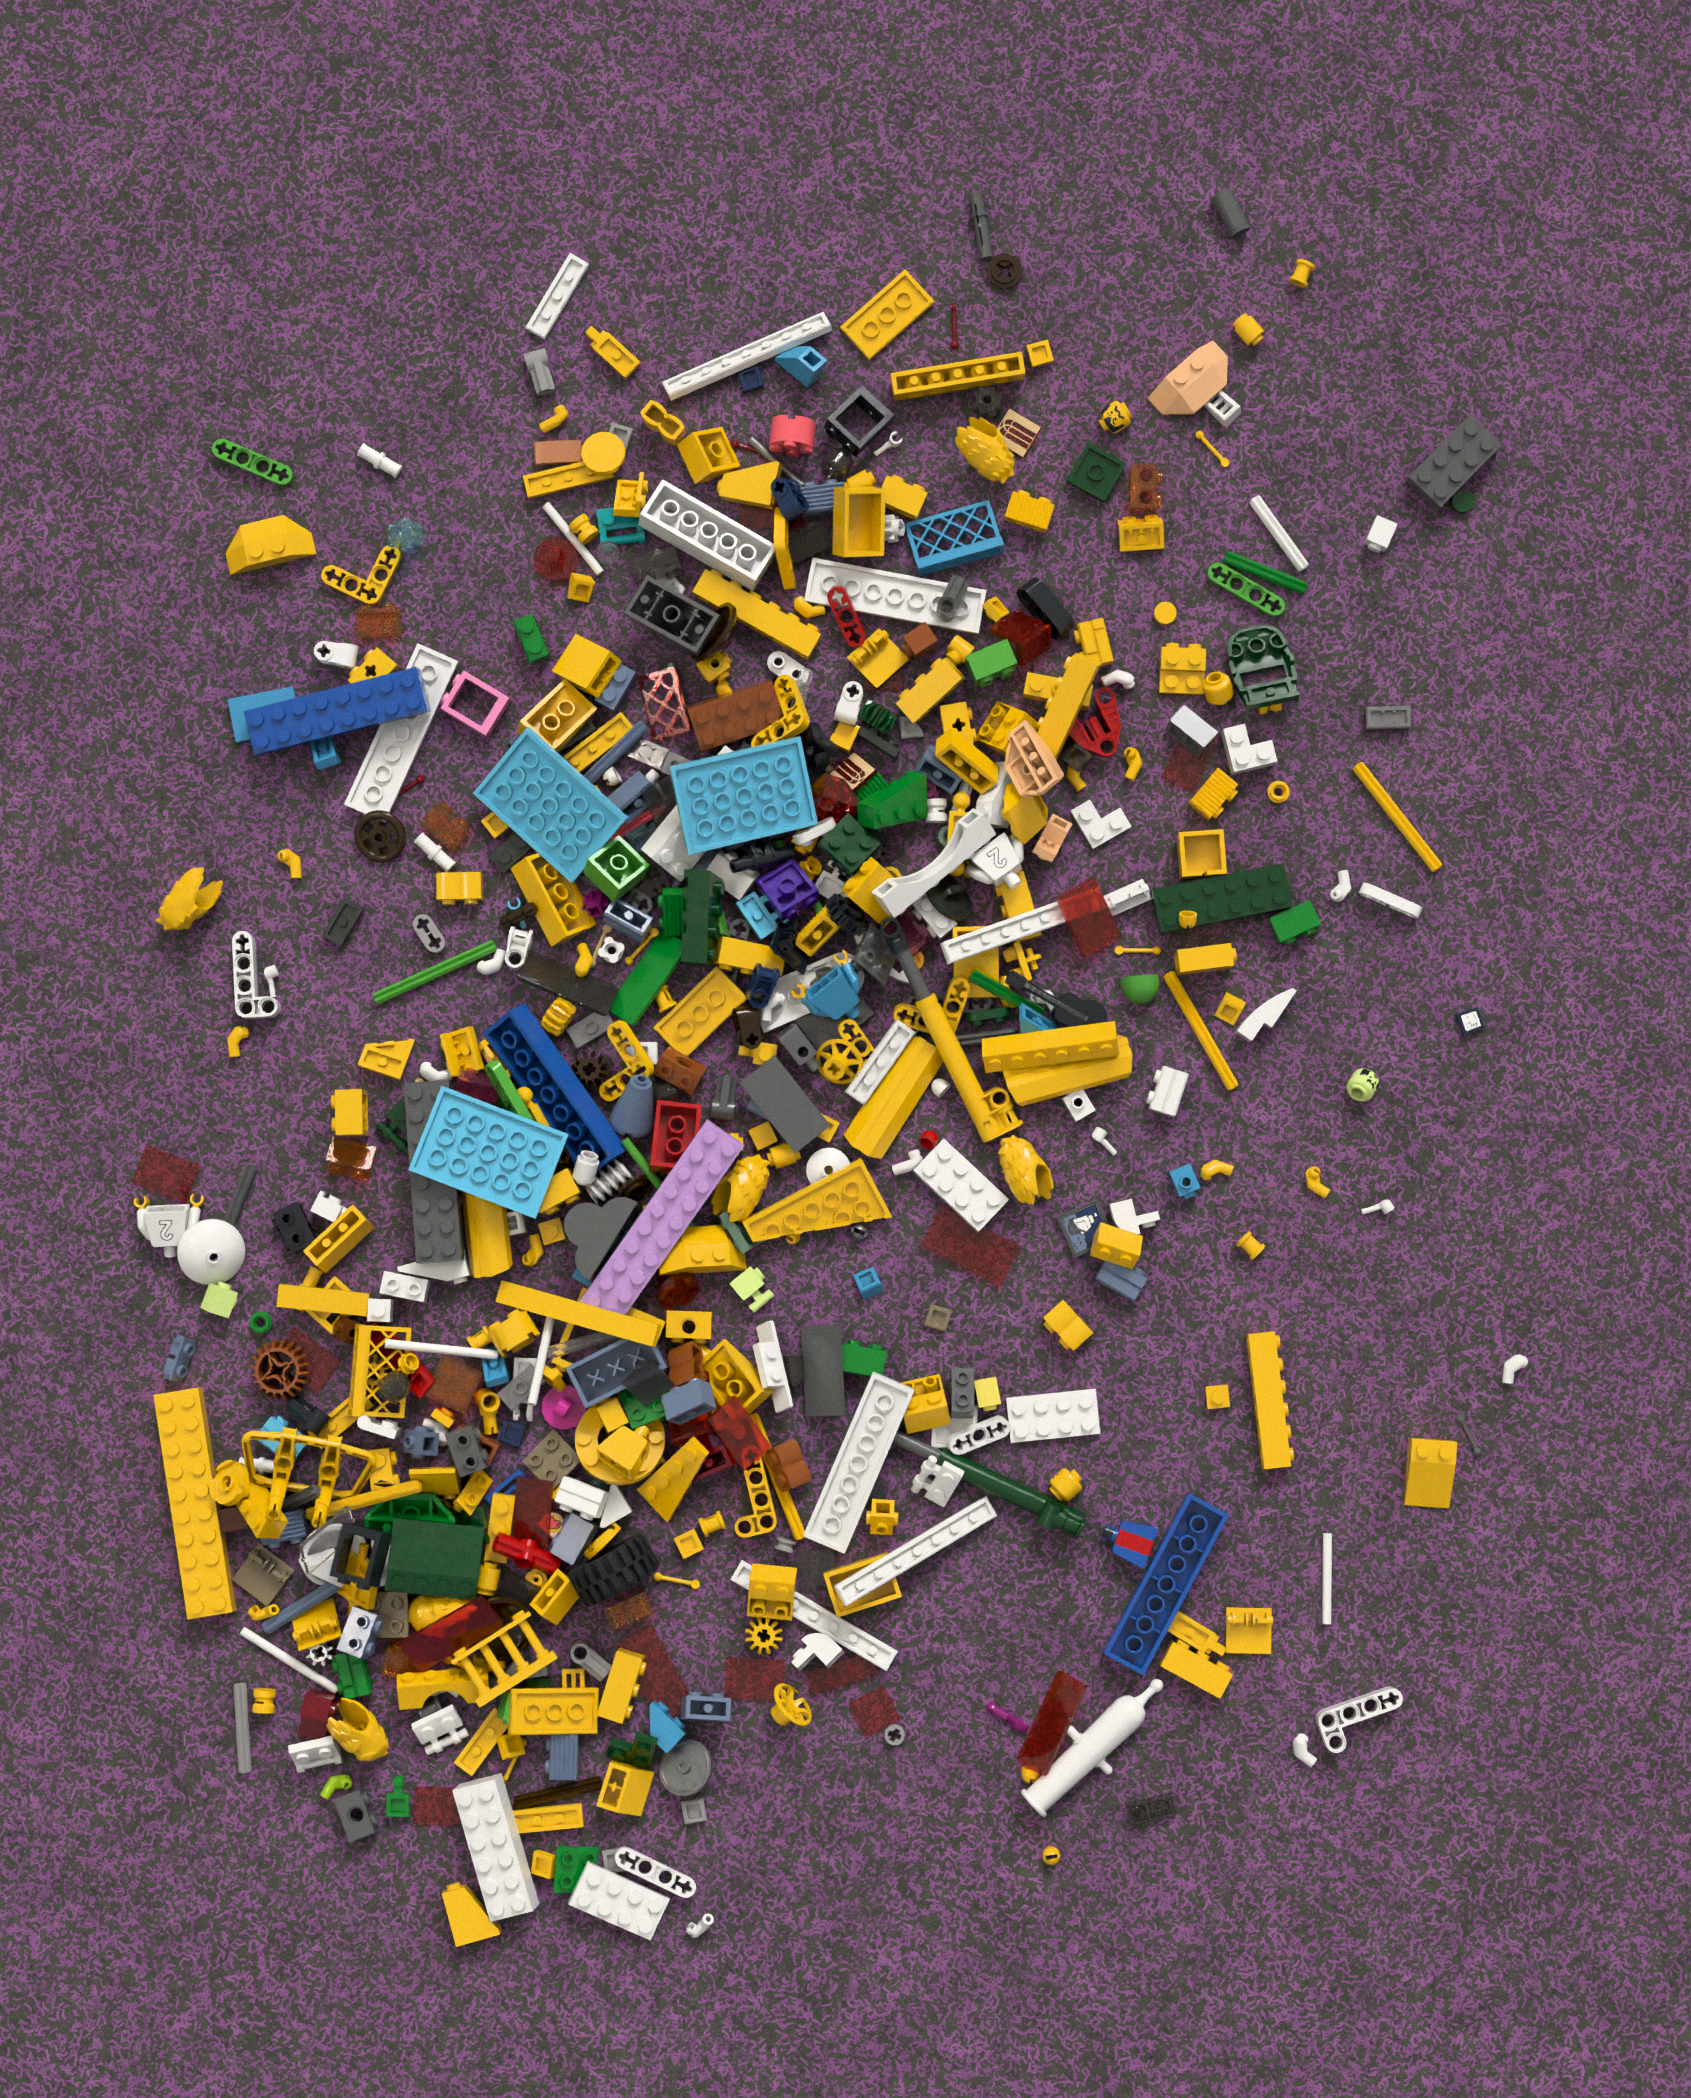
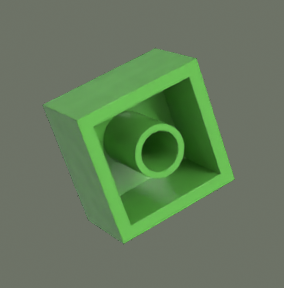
(991, 663)
(616, 868)

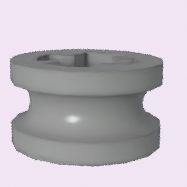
(785, 1544)
(897, 1741)

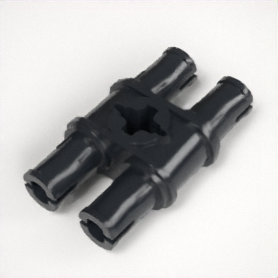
(759, 853)

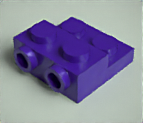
(788, 890)

